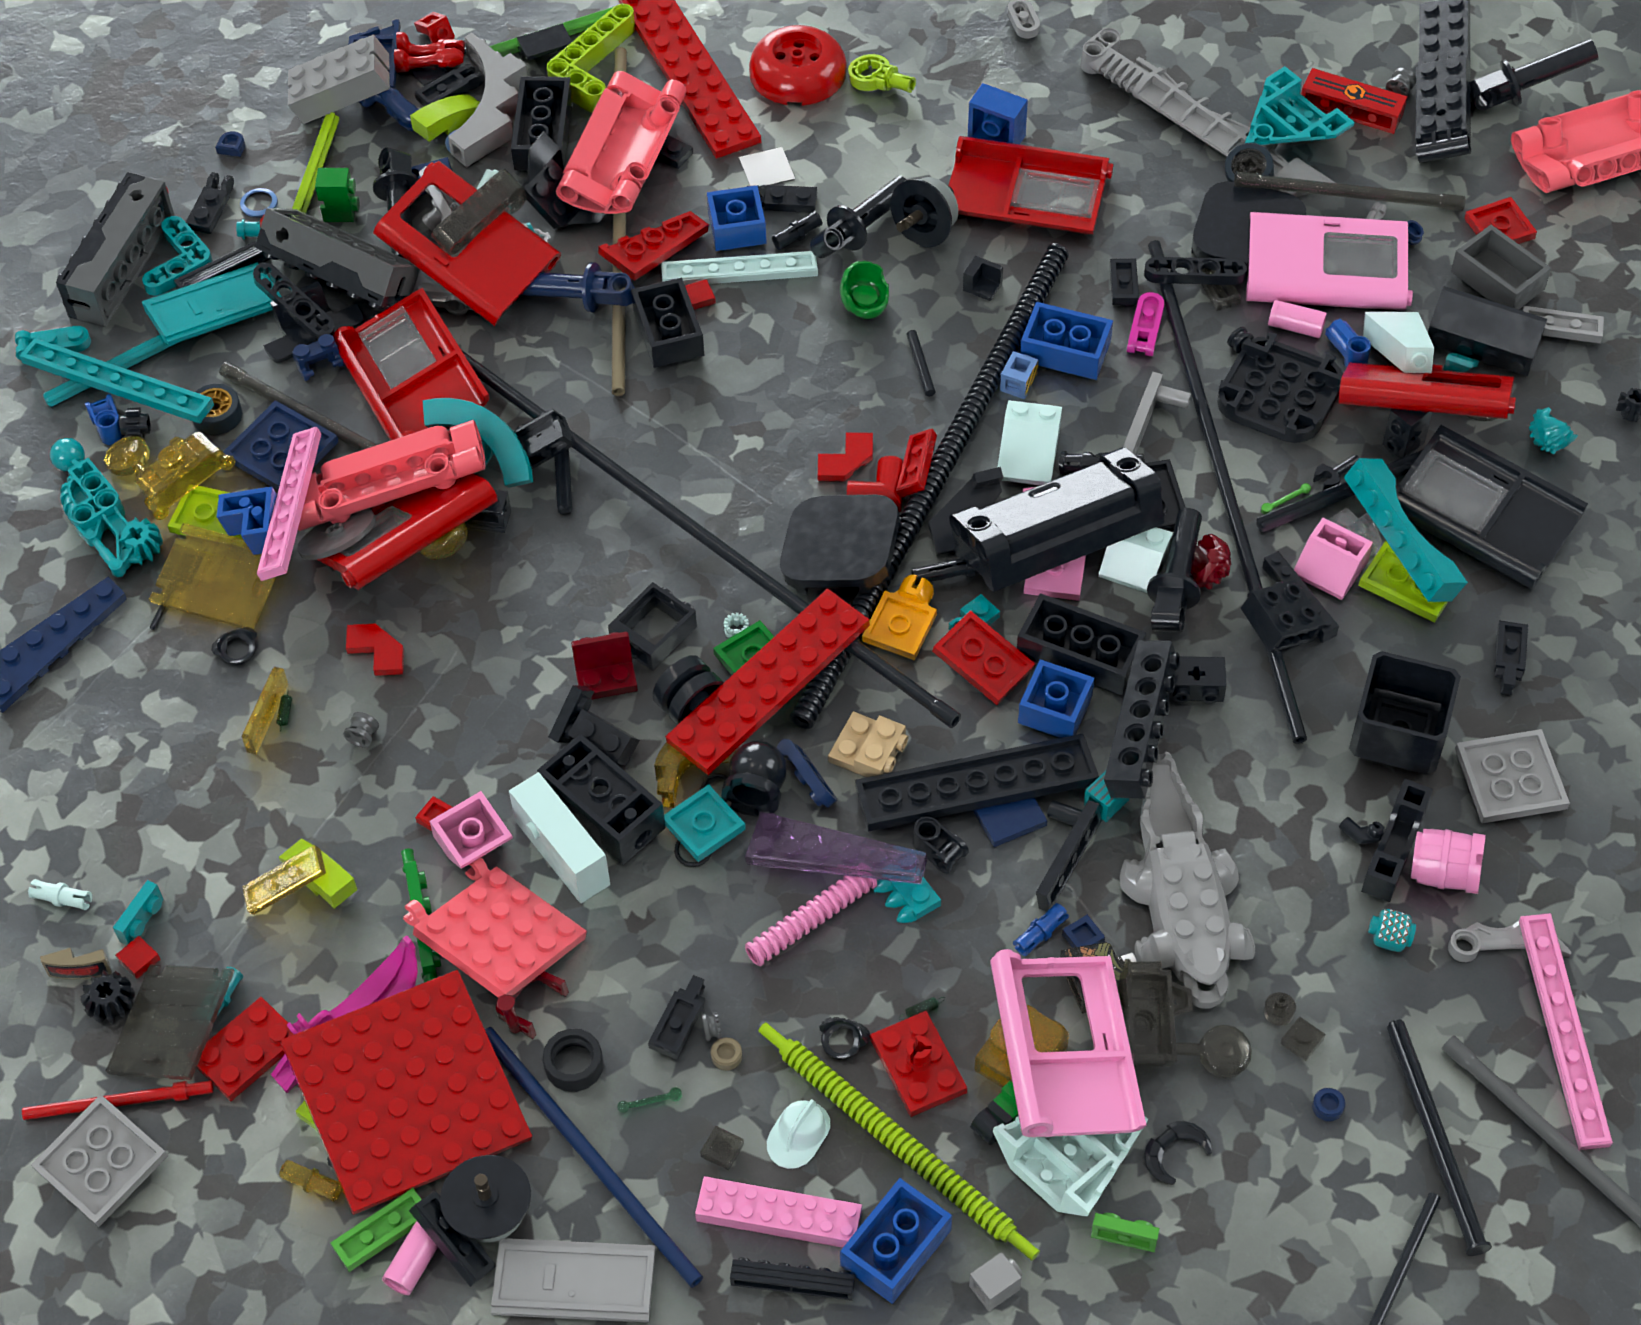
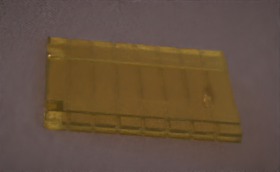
(213, 578)

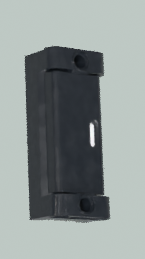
(1059, 520)

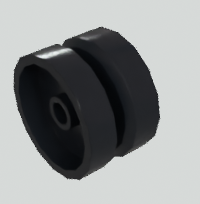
(685, 687)

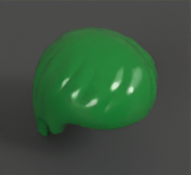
(864, 289)

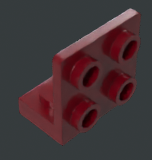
(605, 664)

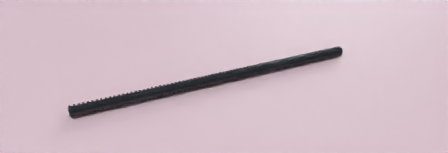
(941, 466)

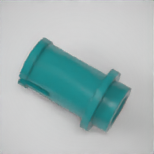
(247, 229)

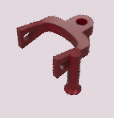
(506, 1010)

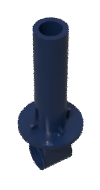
(592, 287)

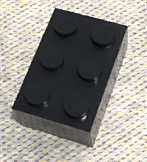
(667, 322)

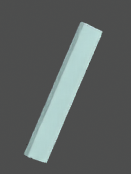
(742, 268)

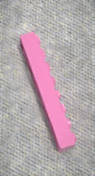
(777, 1212)

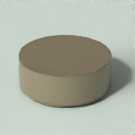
(726, 1053)

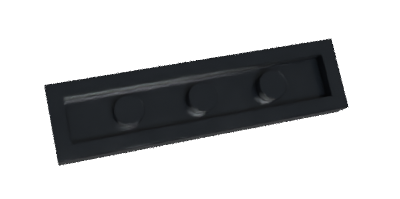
(1084, 827)

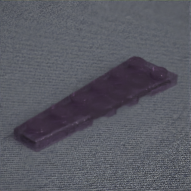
(813, 848)

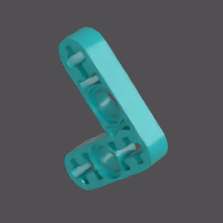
(185, 259)

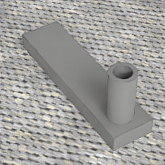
(1153, 393)

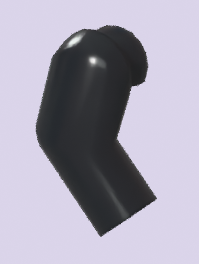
(1362, 835)

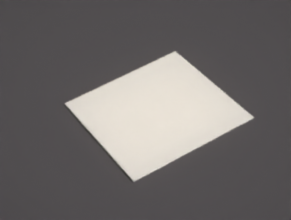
(767, 167)

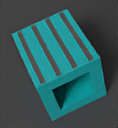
(1099, 793)

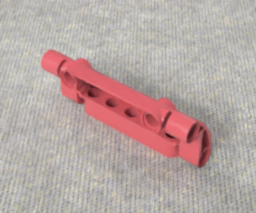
(620, 144)
(1582, 144)
(391, 472)

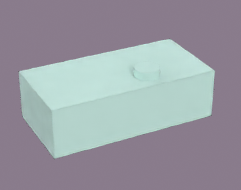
(559, 837)

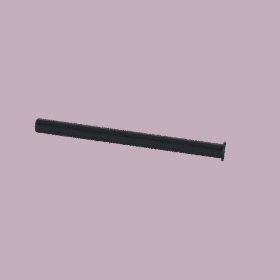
(1324, 498)
(1438, 1139)

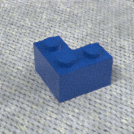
(247, 515)

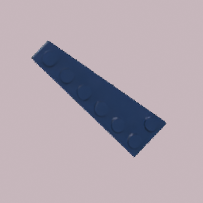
(43, 644)

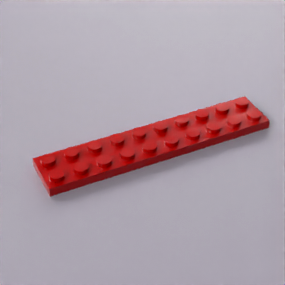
(685, 59)

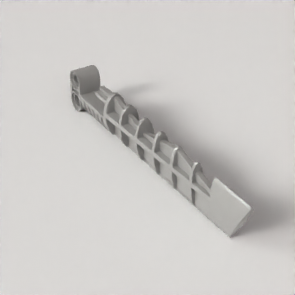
(1167, 97)

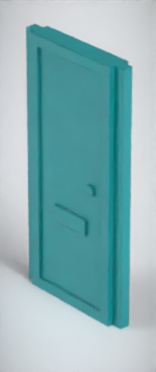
(207, 305)

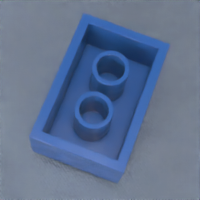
(1067, 340)
(896, 1240)

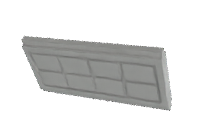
(573, 1280)

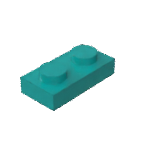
(143, 906)

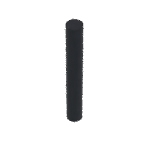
(920, 363)

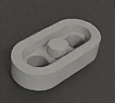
(1023, 18)

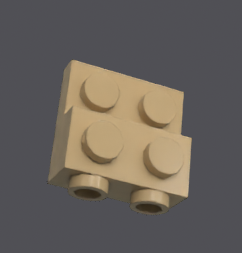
(868, 745)

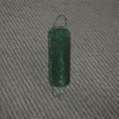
(284, 710)
(927, 1005)

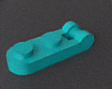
(72, 338)

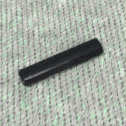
(563, 482)

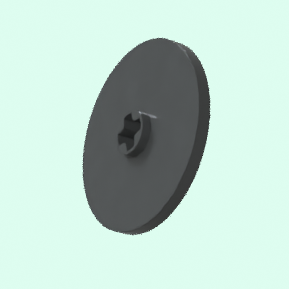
(333, 538)

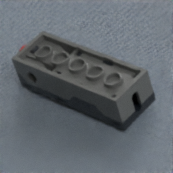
(115, 249)
(336, 257)

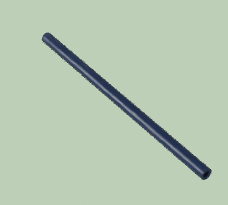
(594, 1160)

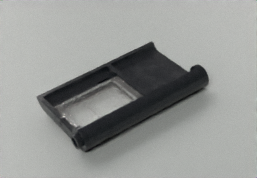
(1488, 506)

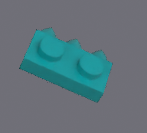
(917, 898)

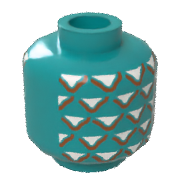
(1392, 930)

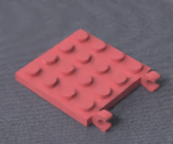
(496, 931)

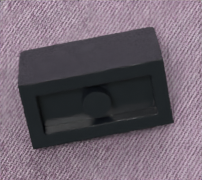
(543, 42)

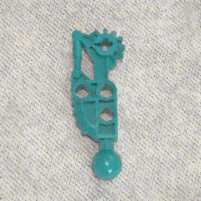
(96, 506)

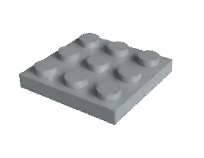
(1512, 776)
(99, 1160)

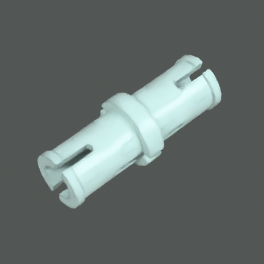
(60, 894)

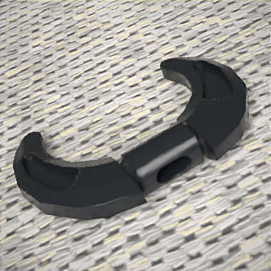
(1176, 1130)

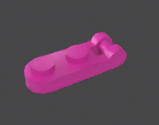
(1146, 323)

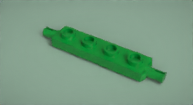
(416, 882)

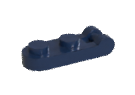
(807, 773)

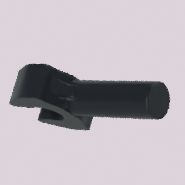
(1333, 474)

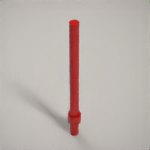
(178, 1091)

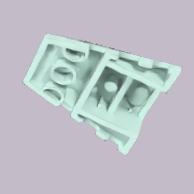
(1065, 1169)

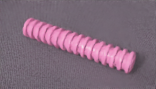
(807, 918)

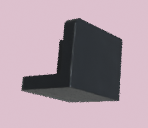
(982, 278)

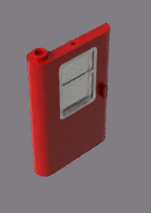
(409, 526)

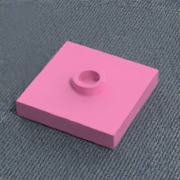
(1058, 582)

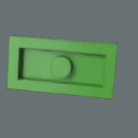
(1134, 1234)

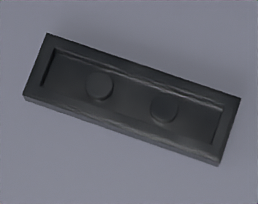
(460, 1250)

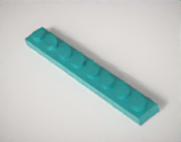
(117, 380)

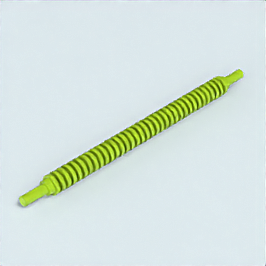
(899, 1141)

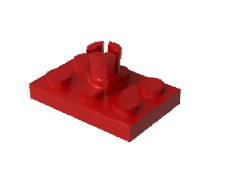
(918, 1063)

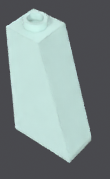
(1400, 339)

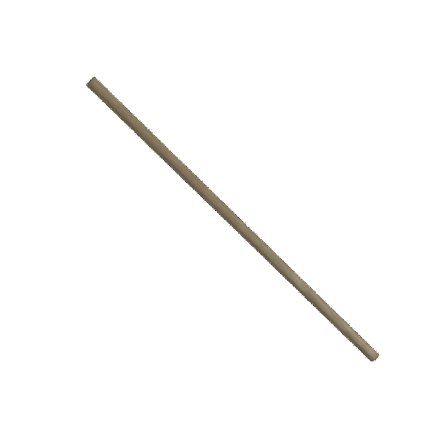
(618, 311)

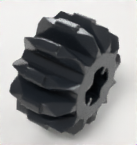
(107, 997)

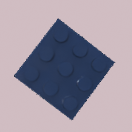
(266, 443)

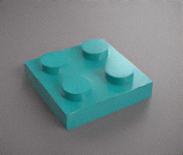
(703, 823)

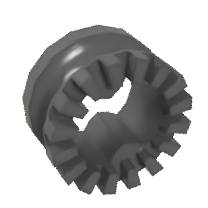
(710, 1026)

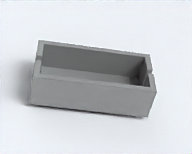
(338, 79)

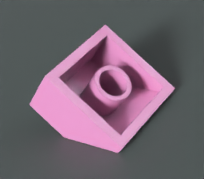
(469, 830)

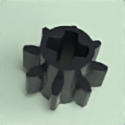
(1630, 404)
(134, 423)

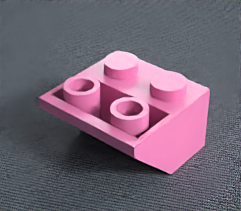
(1333, 558)

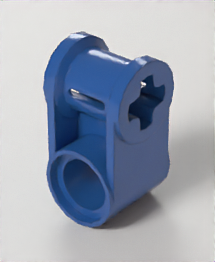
(106, 419)

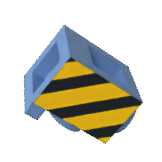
(1018, 374)

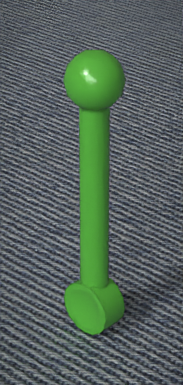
(1267, 507)

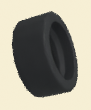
(566, 1039)

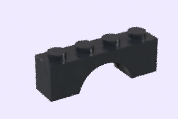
(1397, 840)

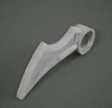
(1489, 938)

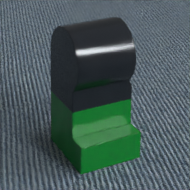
(999, 1111)

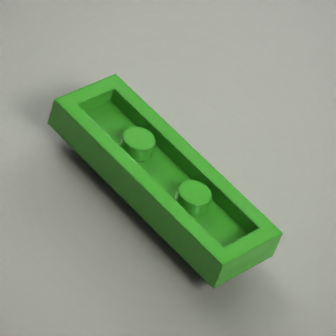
(376, 1231)

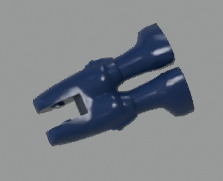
(395, 104)

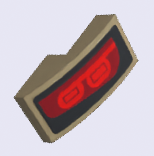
(67, 966)

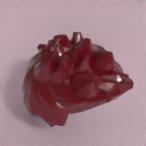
(1210, 561)

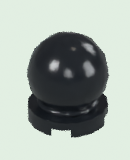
(755, 779)

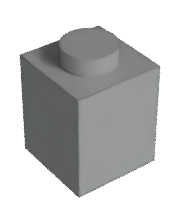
(996, 1281)

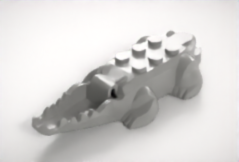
(1184, 890)

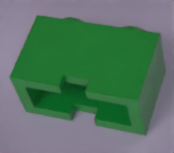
(338, 193)

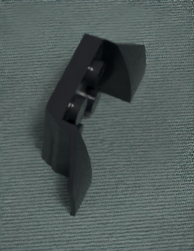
(541, 187)

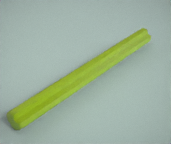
(316, 161)

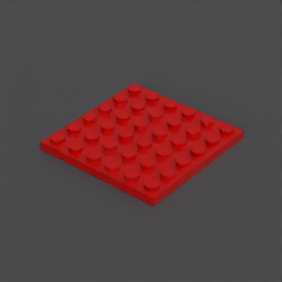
(405, 1090)

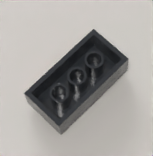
(546, 107)
(1080, 642)

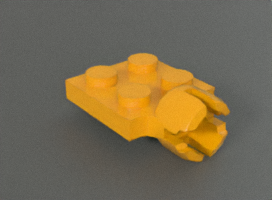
(902, 618)

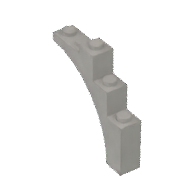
(491, 121)

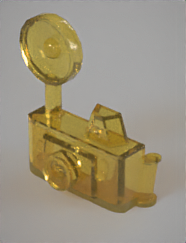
(174, 474)

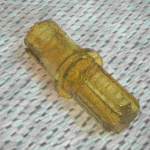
(310, 1180)

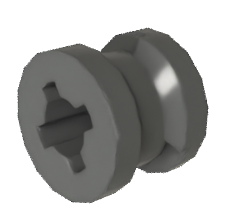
(1401, 81)
(361, 729)

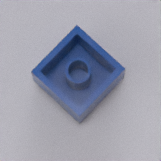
(997, 115)
(736, 218)
(1055, 700)

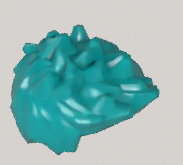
(1550, 432)

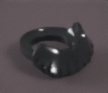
(220, 645)
(831, 1025)

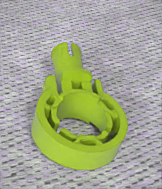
(883, 79)

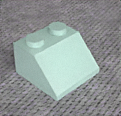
(1136, 558)

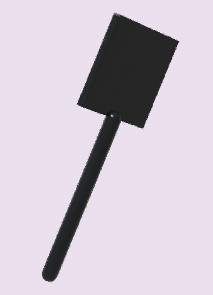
(429, 73)

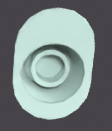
(798, 1134)

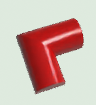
(886, 481)

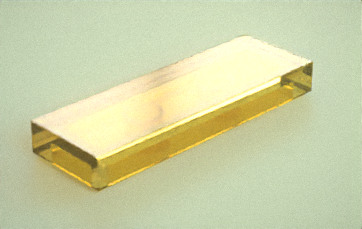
(264, 710)
(284, 880)

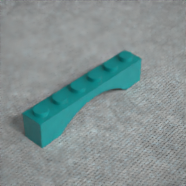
(1430, 569)

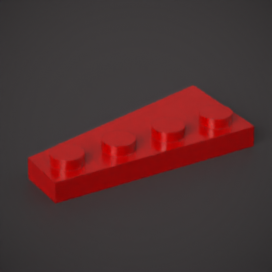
(654, 245)

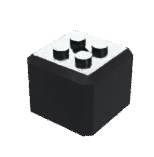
(1409, 696)

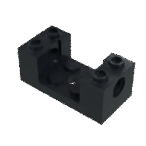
(623, 814)

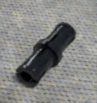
(797, 230)

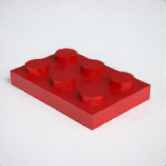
(983, 657)
(244, 1049)

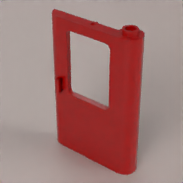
(489, 269)
(1394, 389)

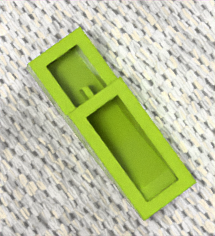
(443, 116)
(334, 885)

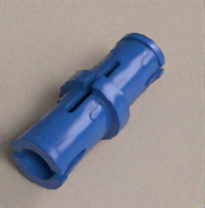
(1040, 929)

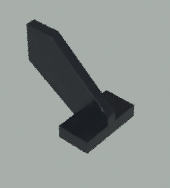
(979, 492)

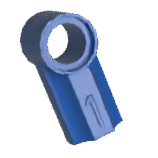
(1350, 345)

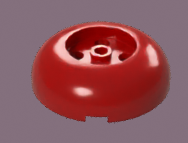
(797, 65)

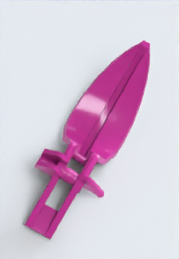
(391, 977)

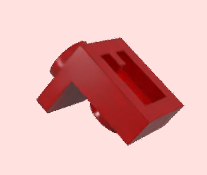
(435, 26)

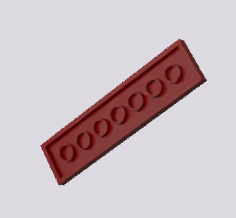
(767, 681)

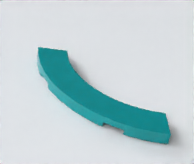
(492, 429)

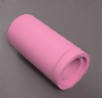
(1297, 319)
(410, 1261)

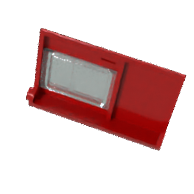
(1029, 184)
(401, 364)

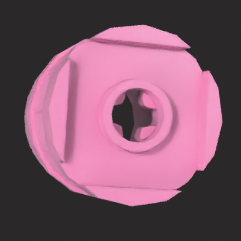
(1448, 859)

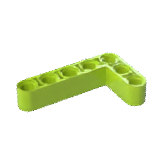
(588, 51)

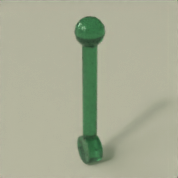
(675, 1095)

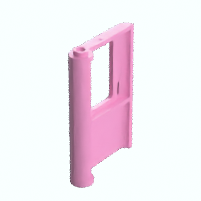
(1069, 1089)

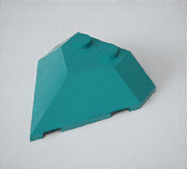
(1289, 117)

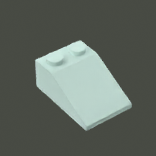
(1029, 442)

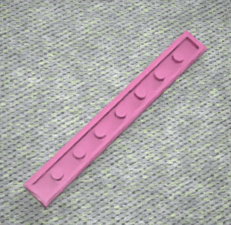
(289, 504)
(1565, 1032)

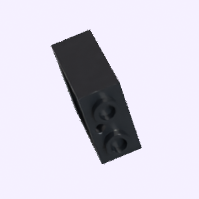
(662, 598)

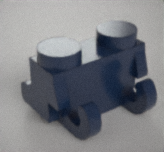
(309, 354)

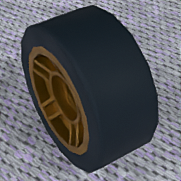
(225, 412)

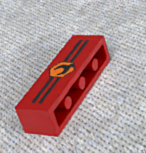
(1357, 100)

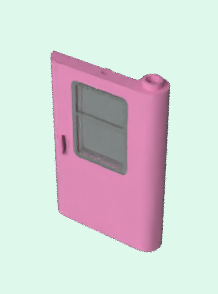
(1328, 261)

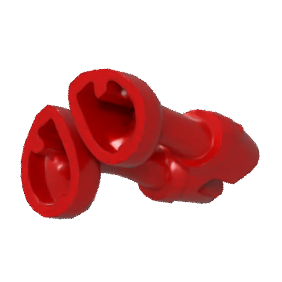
(442, 53)

